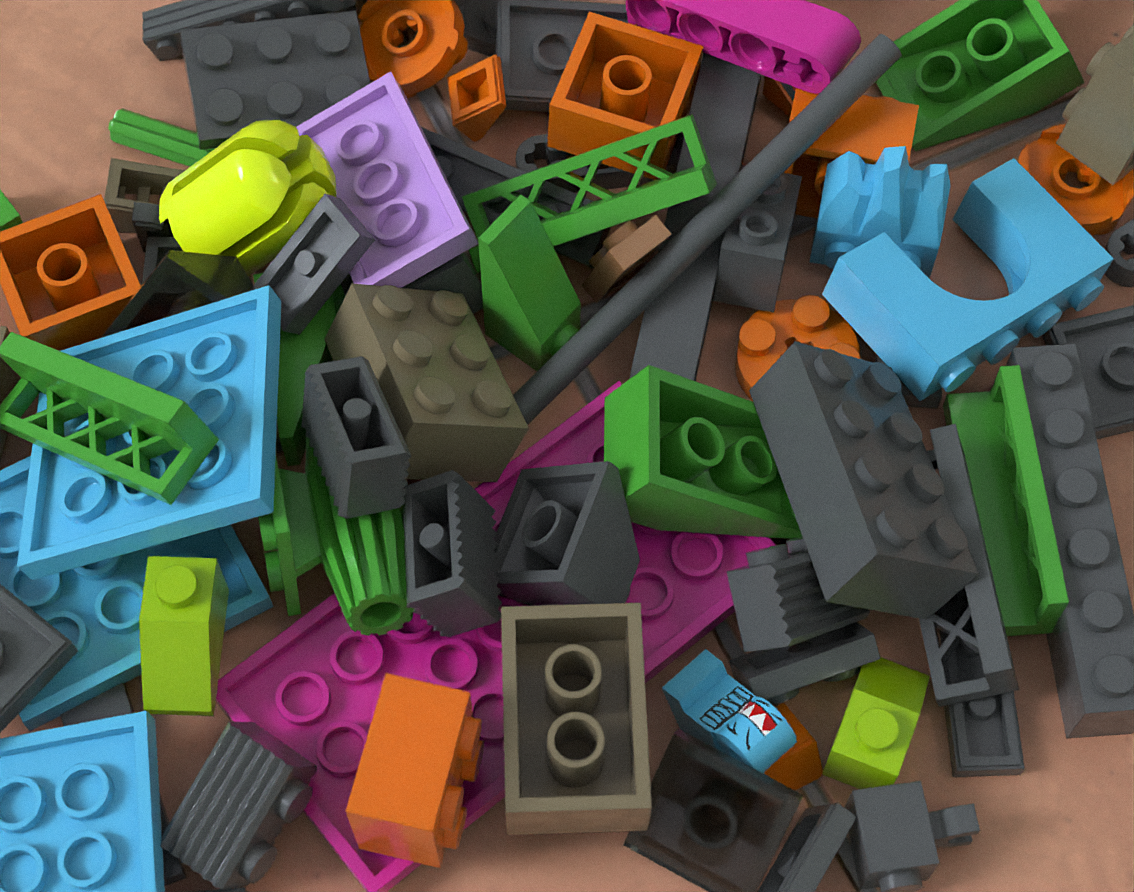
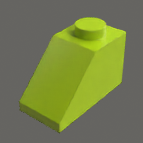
(182, 634)
(877, 725)

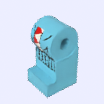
(727, 714)

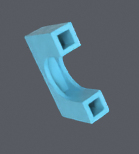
(941, 337)

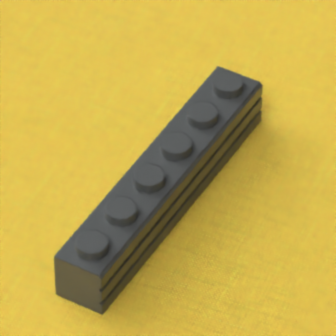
(164, 23)

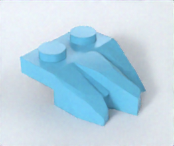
(884, 197)

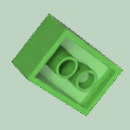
(979, 68)
(694, 459)

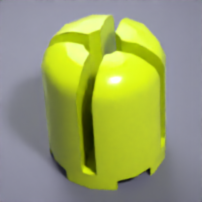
(248, 194)

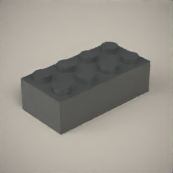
(861, 483)

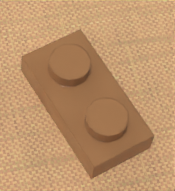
(624, 255)

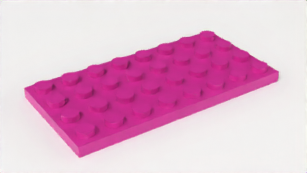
(323, 680)

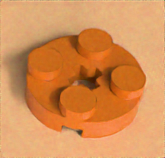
(428, 57)
(1092, 206)
(770, 334)

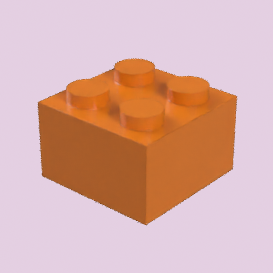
(621, 85)
(862, 129)
(66, 274)
(414, 771)

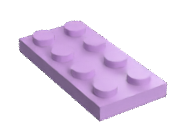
(390, 184)

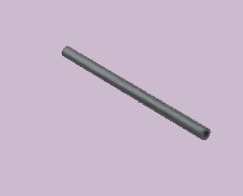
(706, 226)

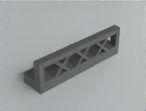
(981, 592)

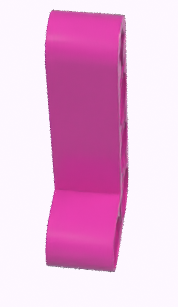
(774, 38)

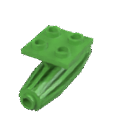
(358, 553)

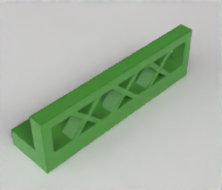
(613, 207)
(112, 408)
(1011, 502)

